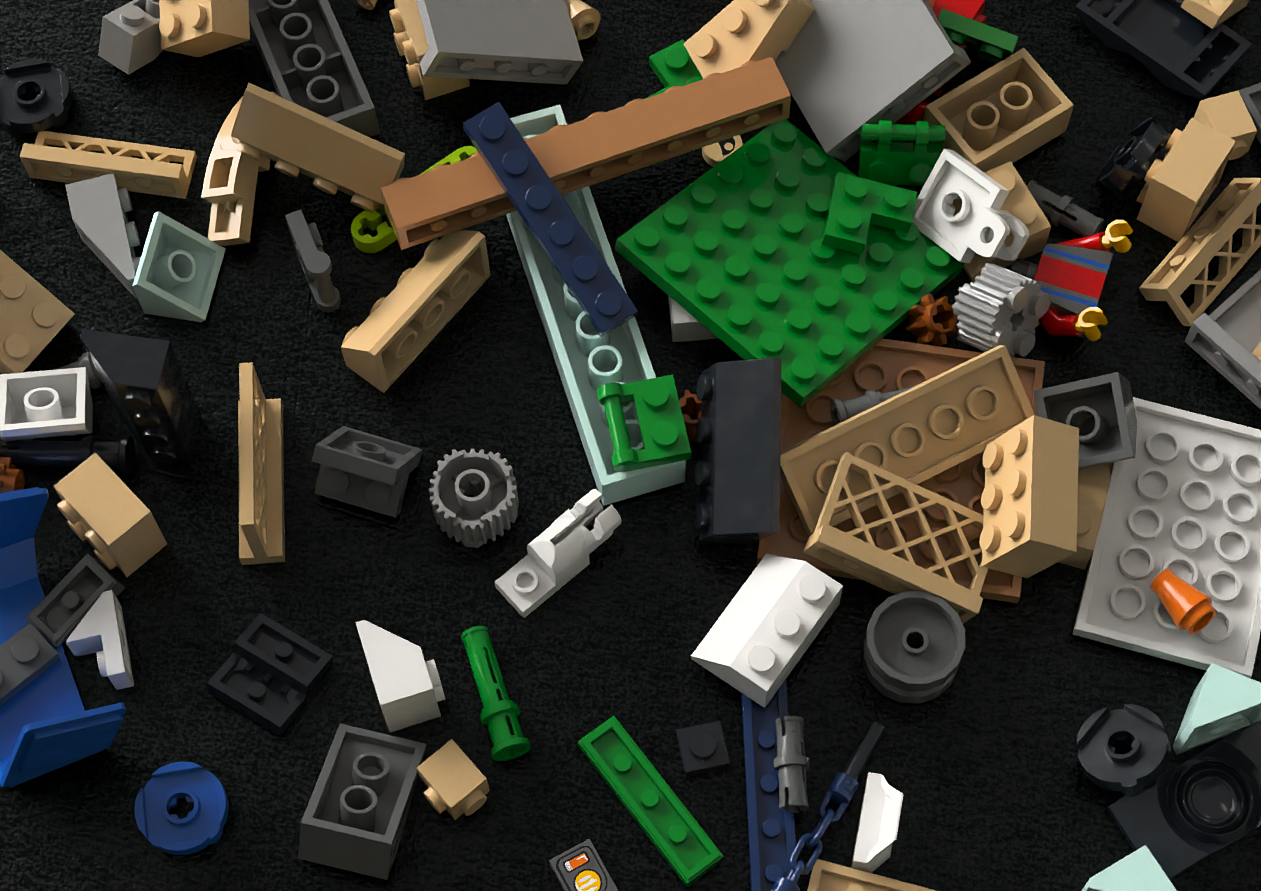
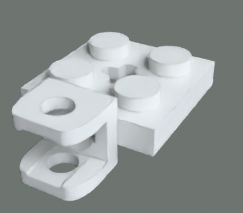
(979, 224)

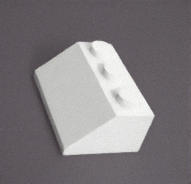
(769, 626)

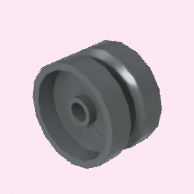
(917, 622)

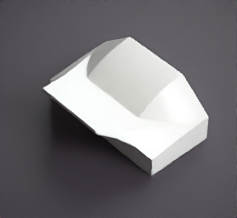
(877, 823)

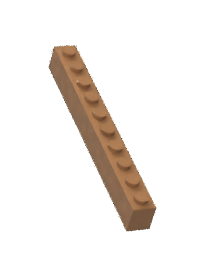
(594, 149)

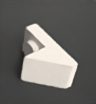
(104, 632)

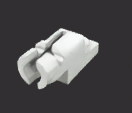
(558, 554)

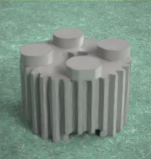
(1000, 310)
(494, 500)

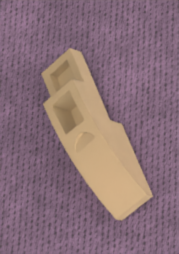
(231, 187)

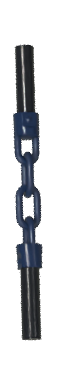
(841, 793)

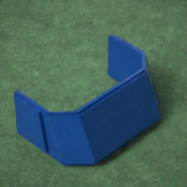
(45, 720)

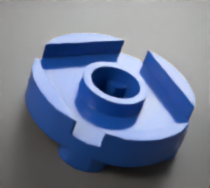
(201, 825)

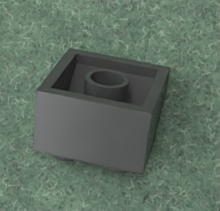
(1102, 412)

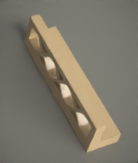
(136, 174)
(1191, 256)

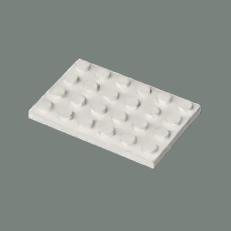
(1184, 508)

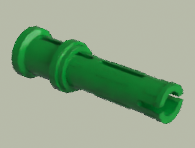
(499, 711)

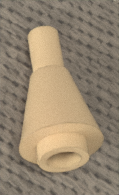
(583, 18)

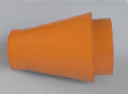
(1185, 604)

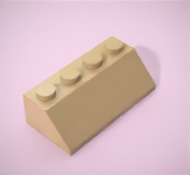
(315, 147)
(417, 308)

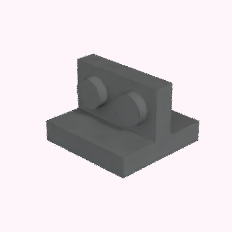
(365, 470)

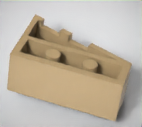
(746, 33)

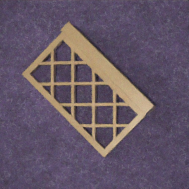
(260, 472)
(883, 567)

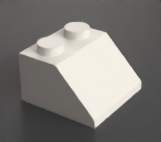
(45, 404)
(402, 678)

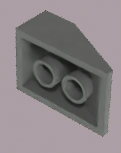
(361, 802)

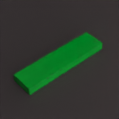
(650, 801)

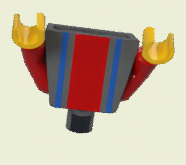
(1074, 279)

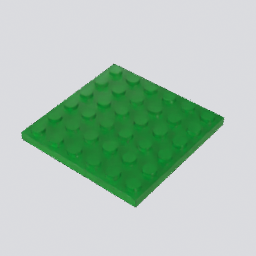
(753, 269)

